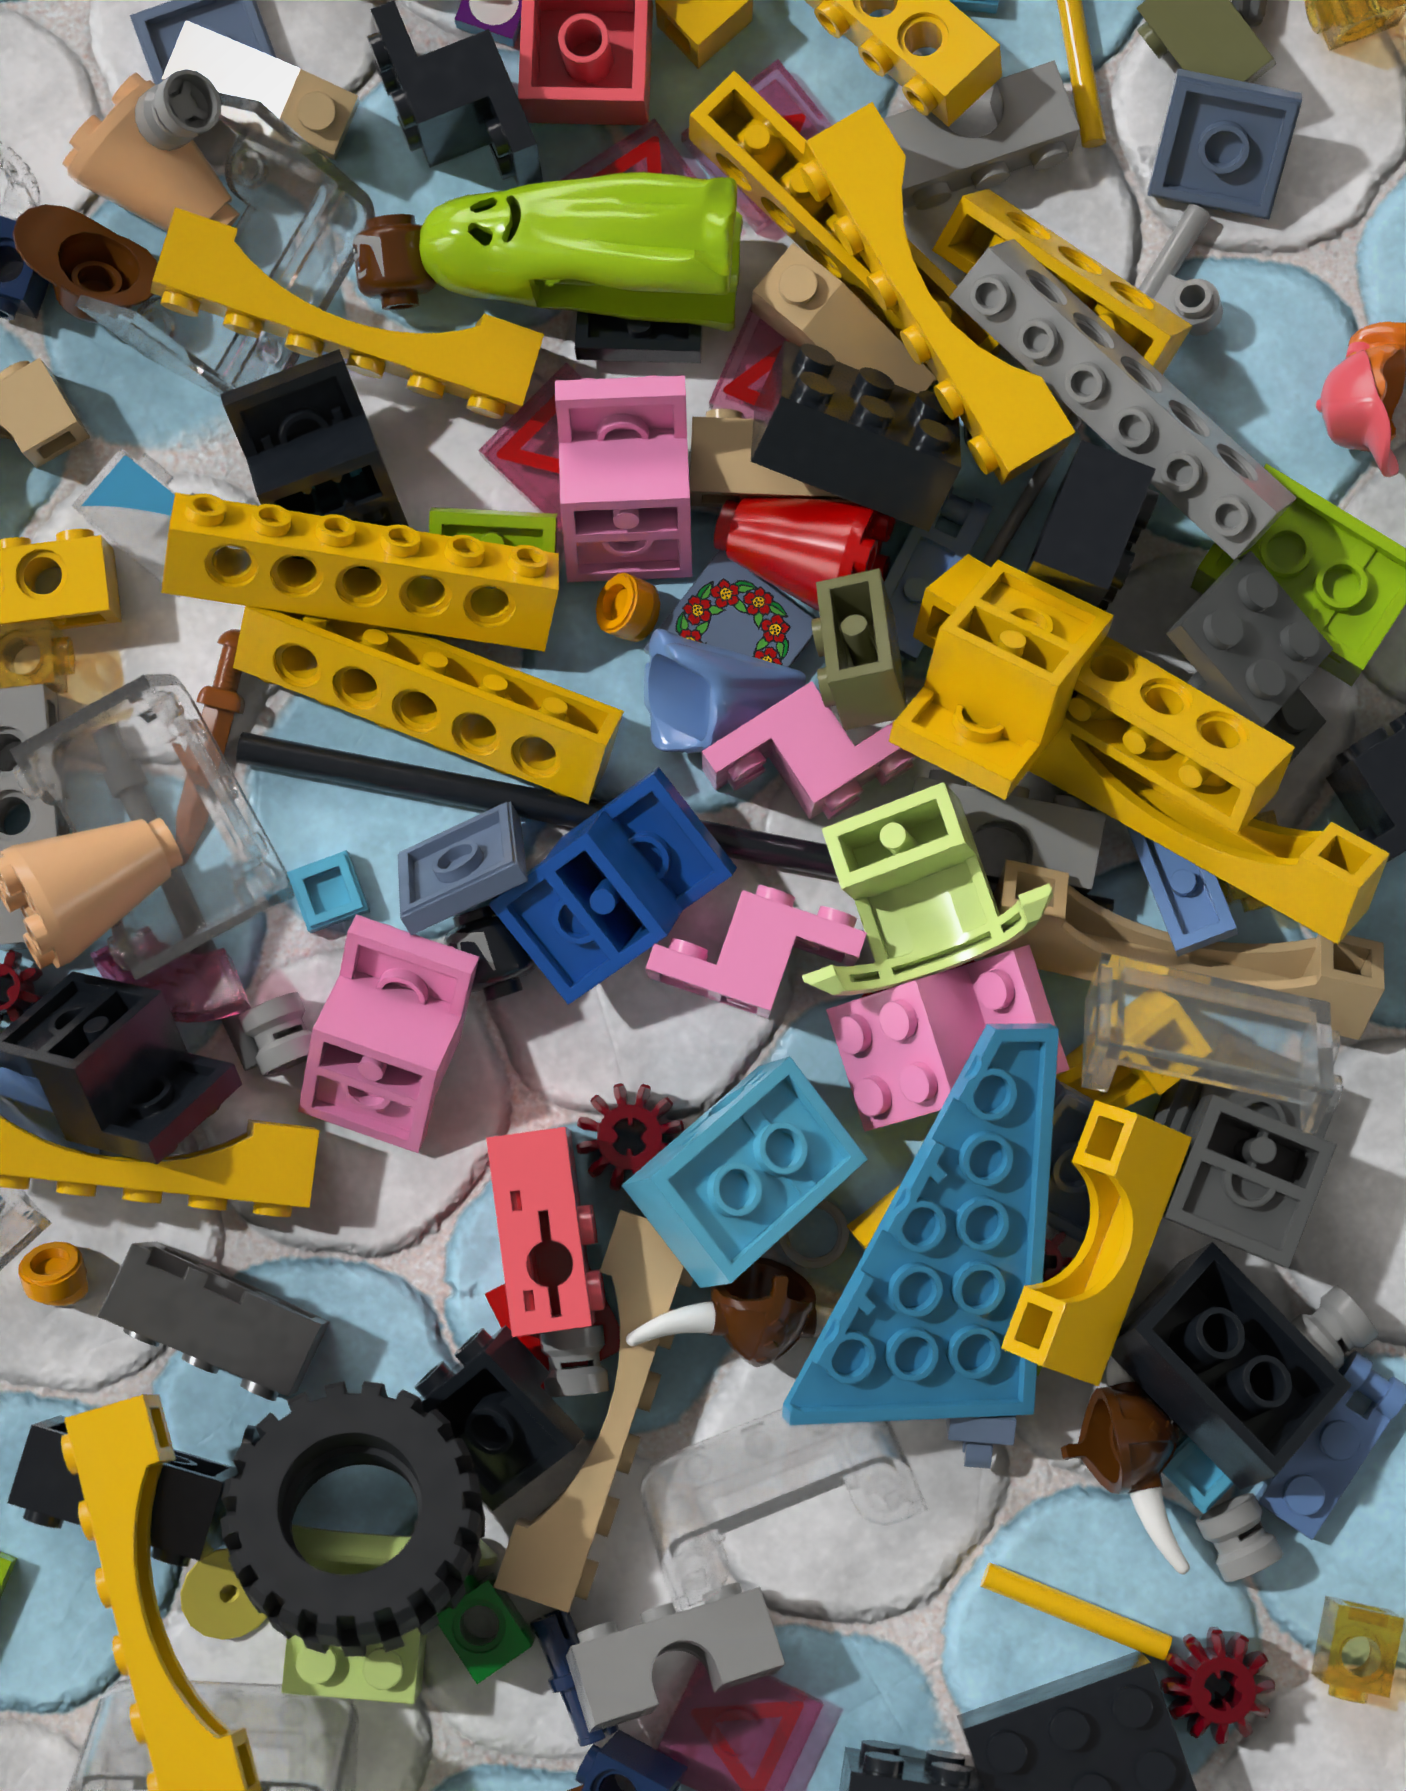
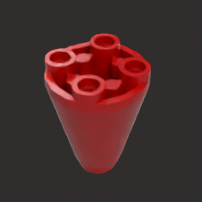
(803, 541)

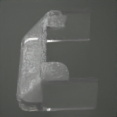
(293, 229)

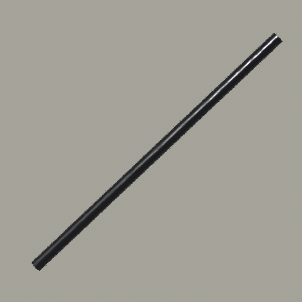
(527, 801)

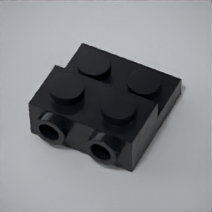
(500, 1412)

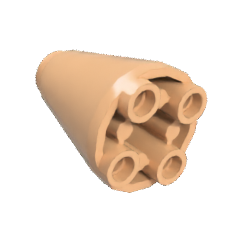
(145, 180)
(83, 883)

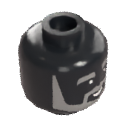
(500, 955)

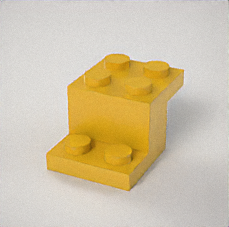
(1000, 679)

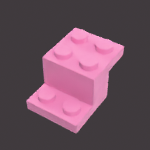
(624, 477)
(808, 753)
(757, 950)
(387, 1033)
(914, 1038)

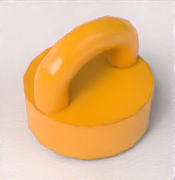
(628, 607)
(54, 1274)

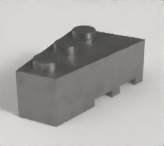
(213, 1319)

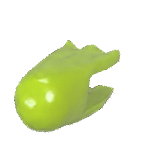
(596, 246)

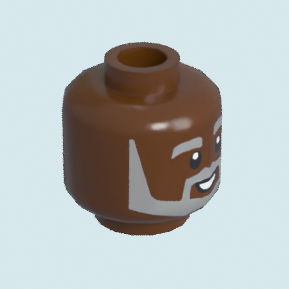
(390, 262)

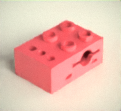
(544, 1233)

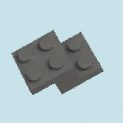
(1254, 651)
(1250, 1173)

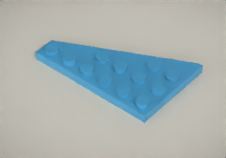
(950, 1256)

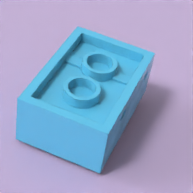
(745, 1173)

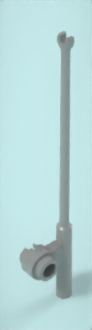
(1192, 300)

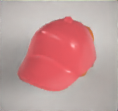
(1364, 392)

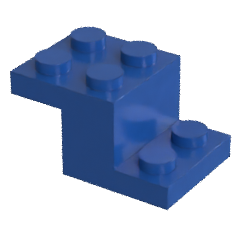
(613, 886)

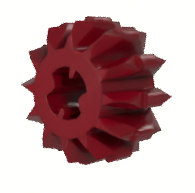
(608, 1137)
(1195, 1698)

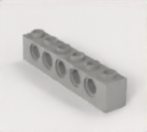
(1122, 396)

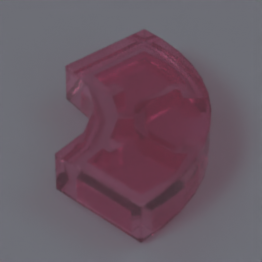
(194, 986)

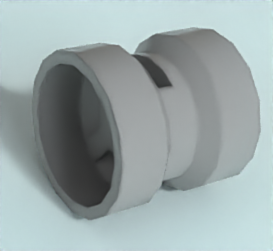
(178, 110)
(274, 1020)
(1336, 1326)
(574, 1346)
(1239, 1537)

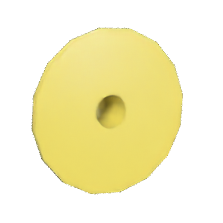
(216, 1601)

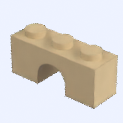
(37, 412)

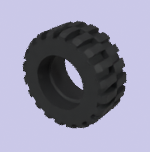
(327, 1437)

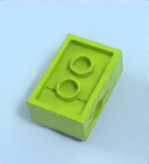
(1333, 569)

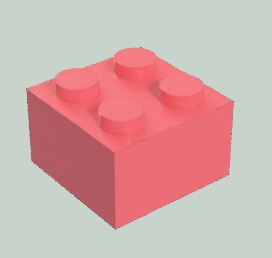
(586, 61)

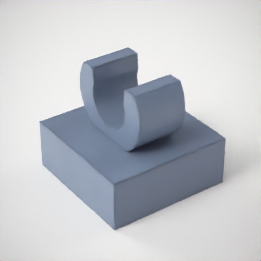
(980, 1435)

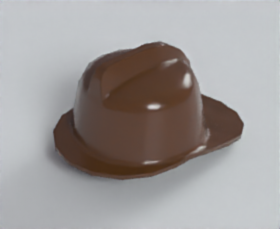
(83, 258)

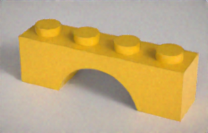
(1129, 1180)

